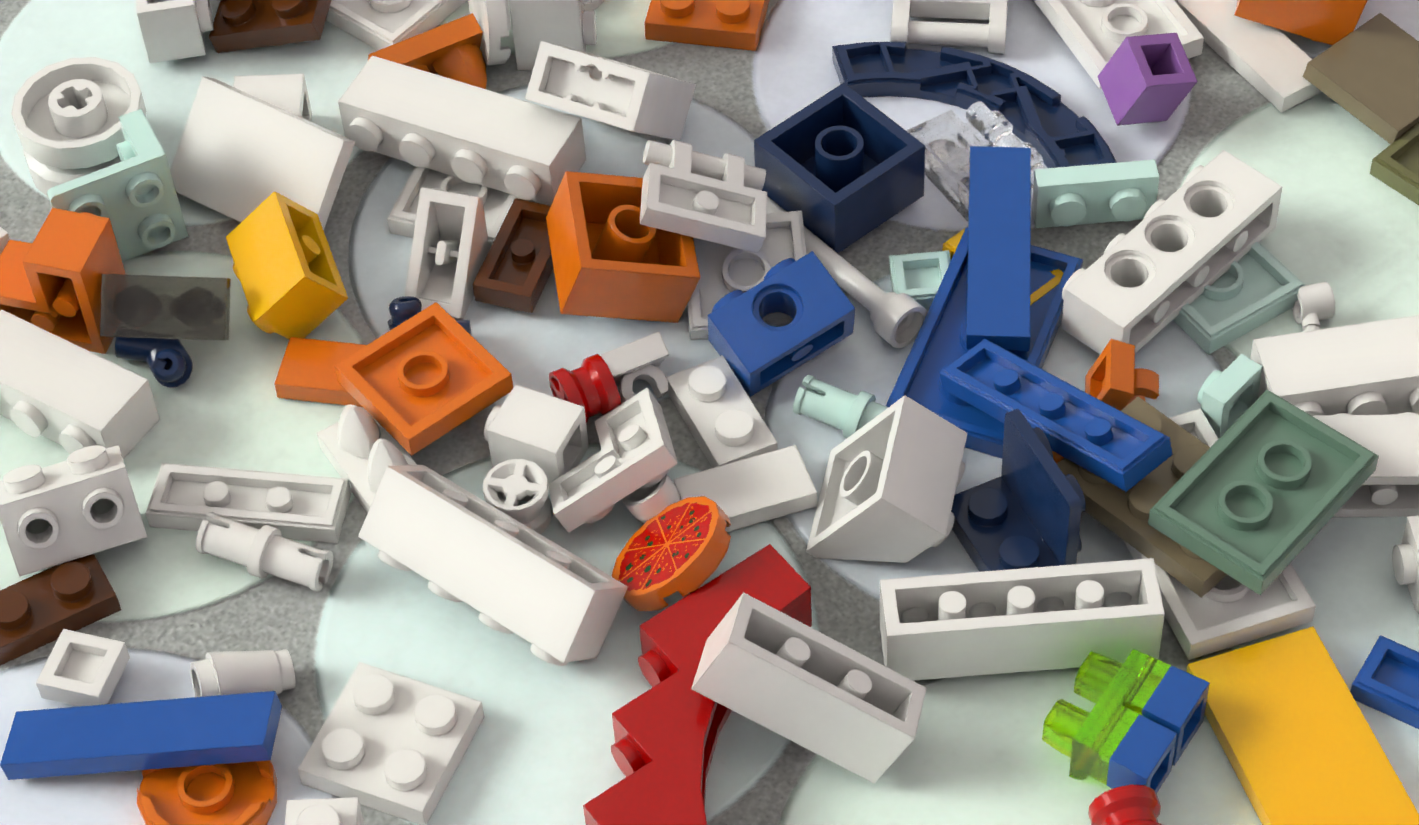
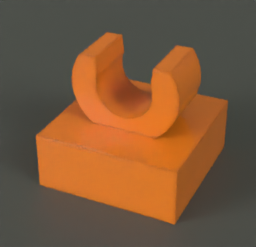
(1116, 380)

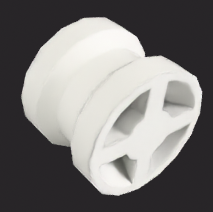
(515, 482)

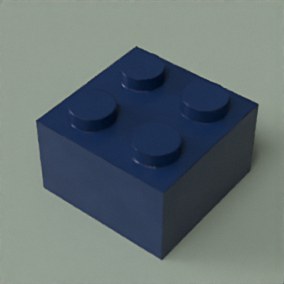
(841, 166)

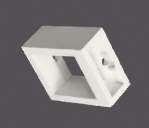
(610, 91)

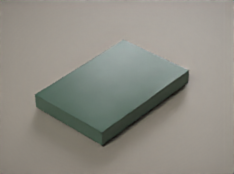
(1263, 491)

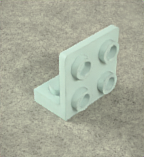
(132, 193)

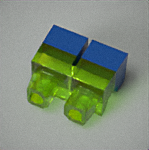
(1139, 720)

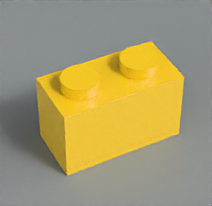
(285, 268)

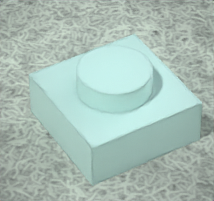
(1230, 393)

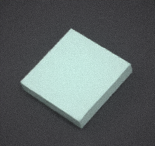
(1240, 300)

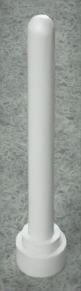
(894, 315)

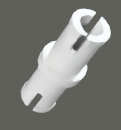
(264, 551)

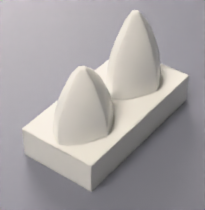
(361, 452)

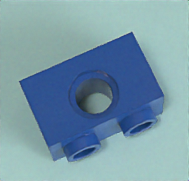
(766, 353)

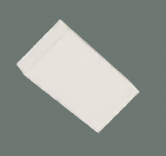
(755, 487)

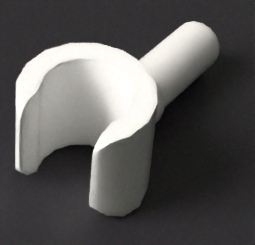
(1314, 304)

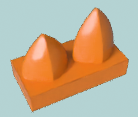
(445, 50)

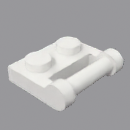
(947, 33)

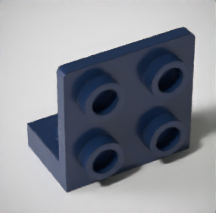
(1027, 513)

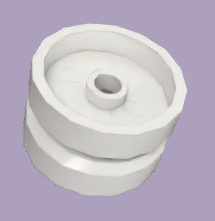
(72, 116)

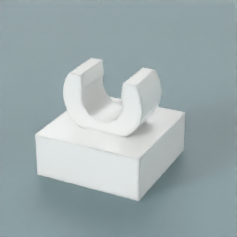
(638, 362)

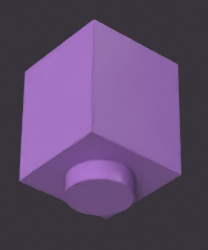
(1147, 78)

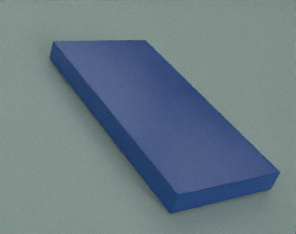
(944, 341)

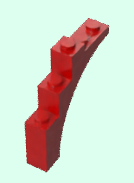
(671, 730)

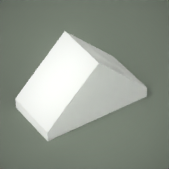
(447, 250)

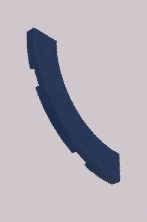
(966, 78)

